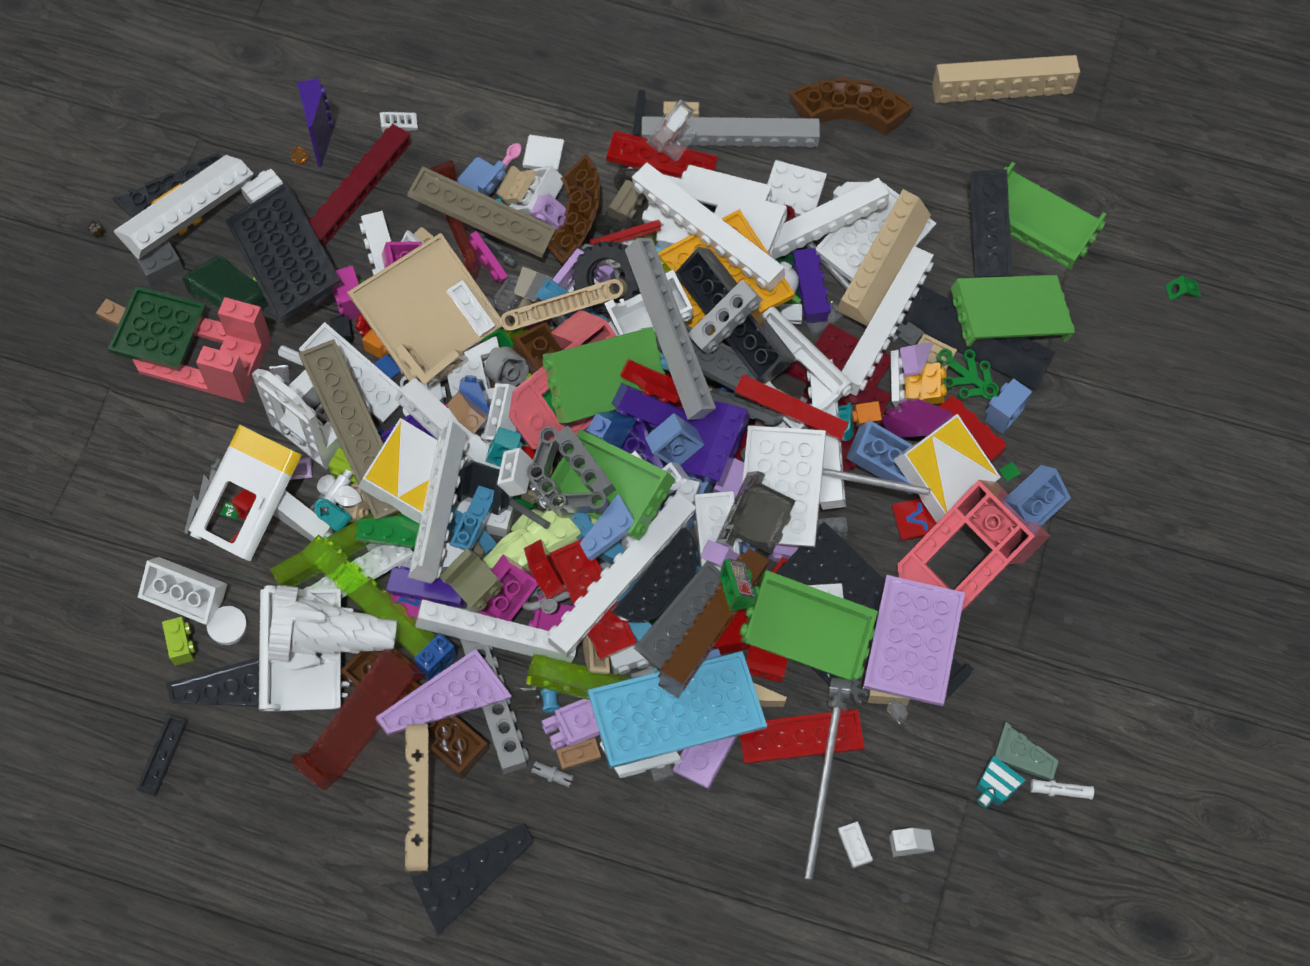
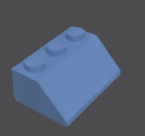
(1039, 495)

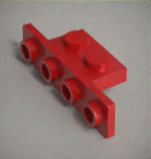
(651, 381)

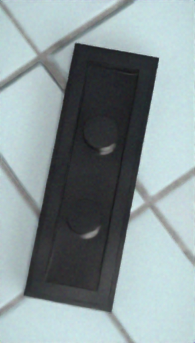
(639, 113)

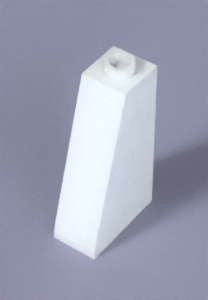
(301, 518)

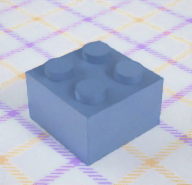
(1007, 406)
(674, 440)

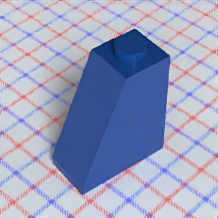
(476, 392)
(611, 427)

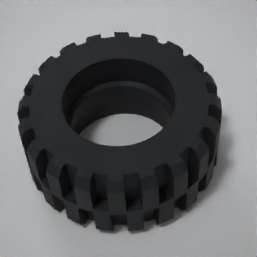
(592, 257)

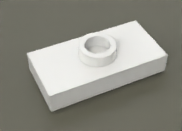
(855, 845)

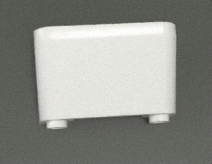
(633, 315)

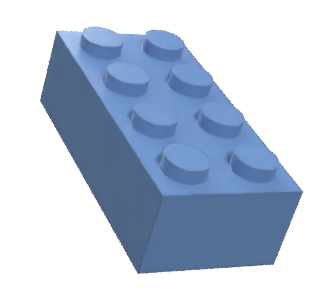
(875, 450)

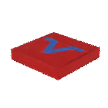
(912, 519)

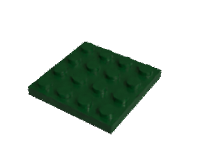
(157, 328)

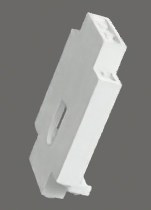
(729, 195)

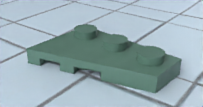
(1023, 755)

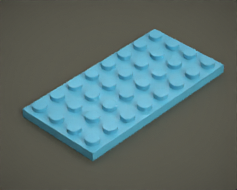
(646, 721)

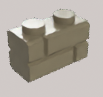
(626, 202)

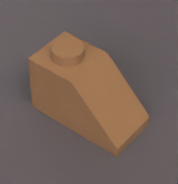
(467, 412)

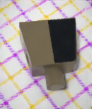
(528, 286)

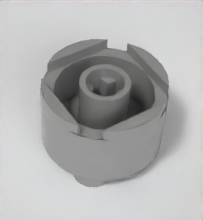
(506, 366)

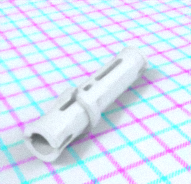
(1053, 788)

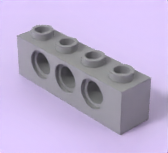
(715, 318)

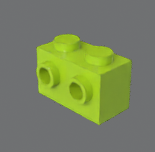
(178, 641)

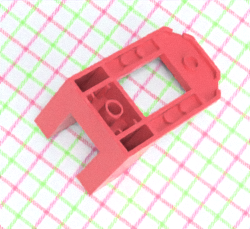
(225, 370)
(528, 408)
(994, 522)

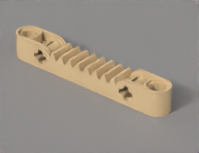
(563, 304)
(417, 855)

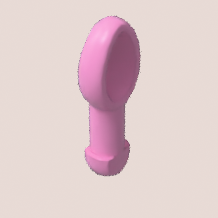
(512, 153)

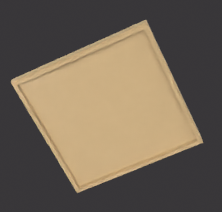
(412, 305)

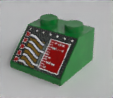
(737, 585)

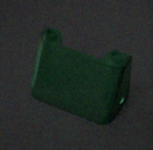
(219, 280)

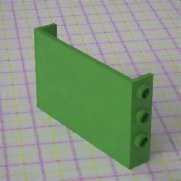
(1049, 221)
(1011, 307)
(589, 376)
(634, 479)
(809, 626)

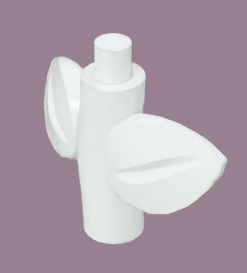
(338, 490)

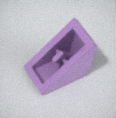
(914, 358)
(717, 553)

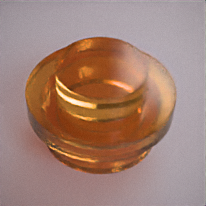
(299, 155)

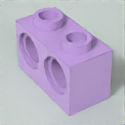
(549, 211)

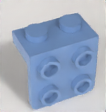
(483, 176)

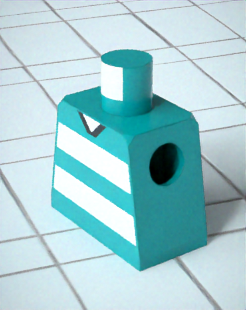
(998, 783)

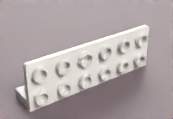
(374, 564)

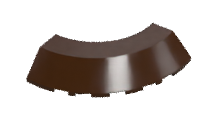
(851, 101)
(584, 193)

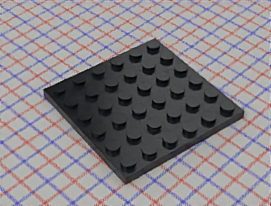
(835, 563)

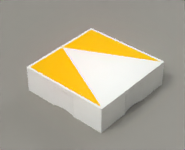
(948, 464)
(402, 470)

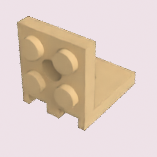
(421, 371)

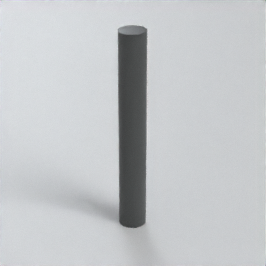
(528, 513)

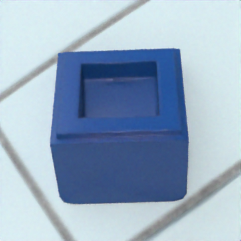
(387, 366)

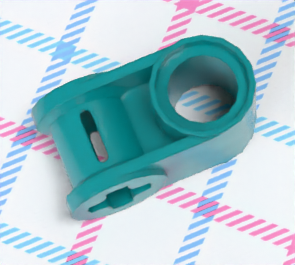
(845, 414)
(334, 516)

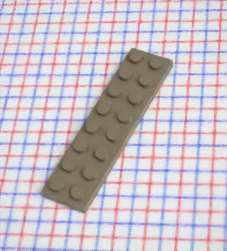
(481, 212)

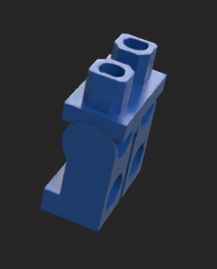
(435, 656)

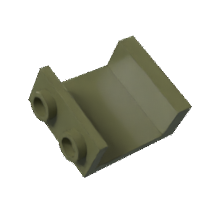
(472, 580)

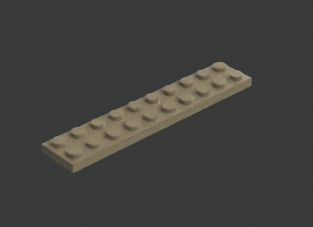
(346, 414)

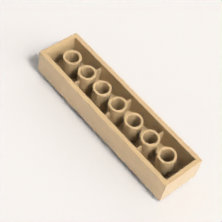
(1005, 78)

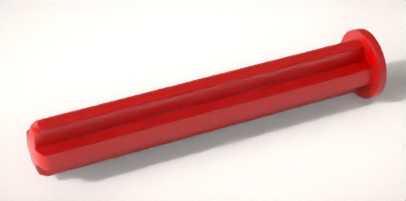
(631, 233)

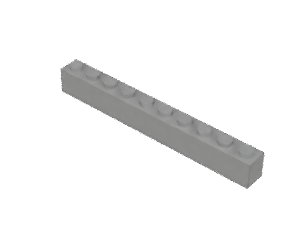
(747, 131)
(670, 329)

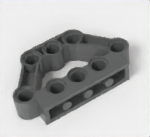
(543, 462)

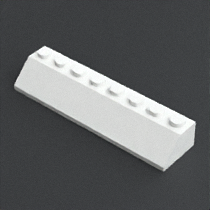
(183, 205)
(438, 503)

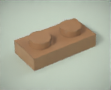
(110, 312)
(578, 754)

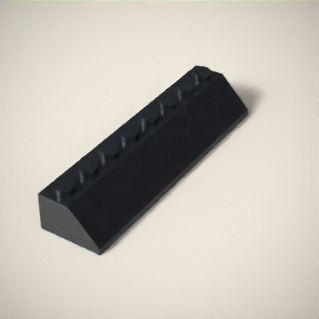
(752, 340)
(1010, 356)

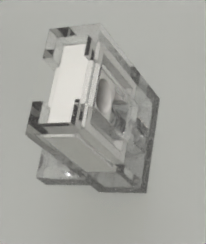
(672, 133)

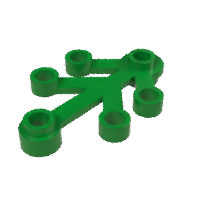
(969, 376)

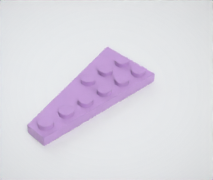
(454, 691)

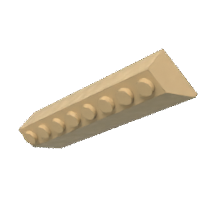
(885, 258)

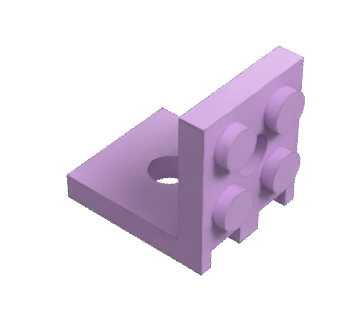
(602, 273)

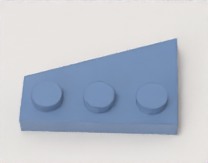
(608, 529)

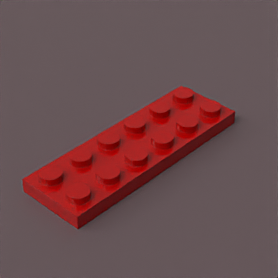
(636, 152)
(577, 574)
(801, 737)

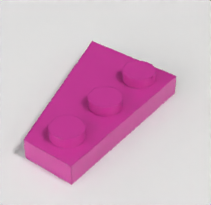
(487, 258)

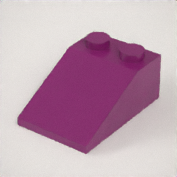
(914, 418)

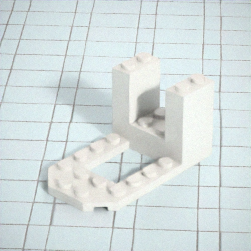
(293, 414)

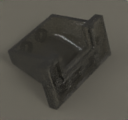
(756, 515)

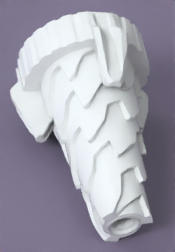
(310, 625)

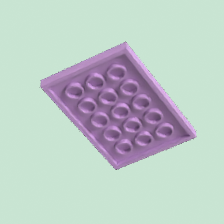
(914, 640)

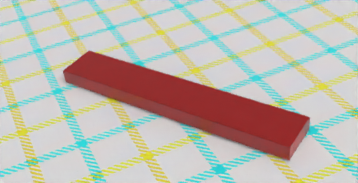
(791, 407)

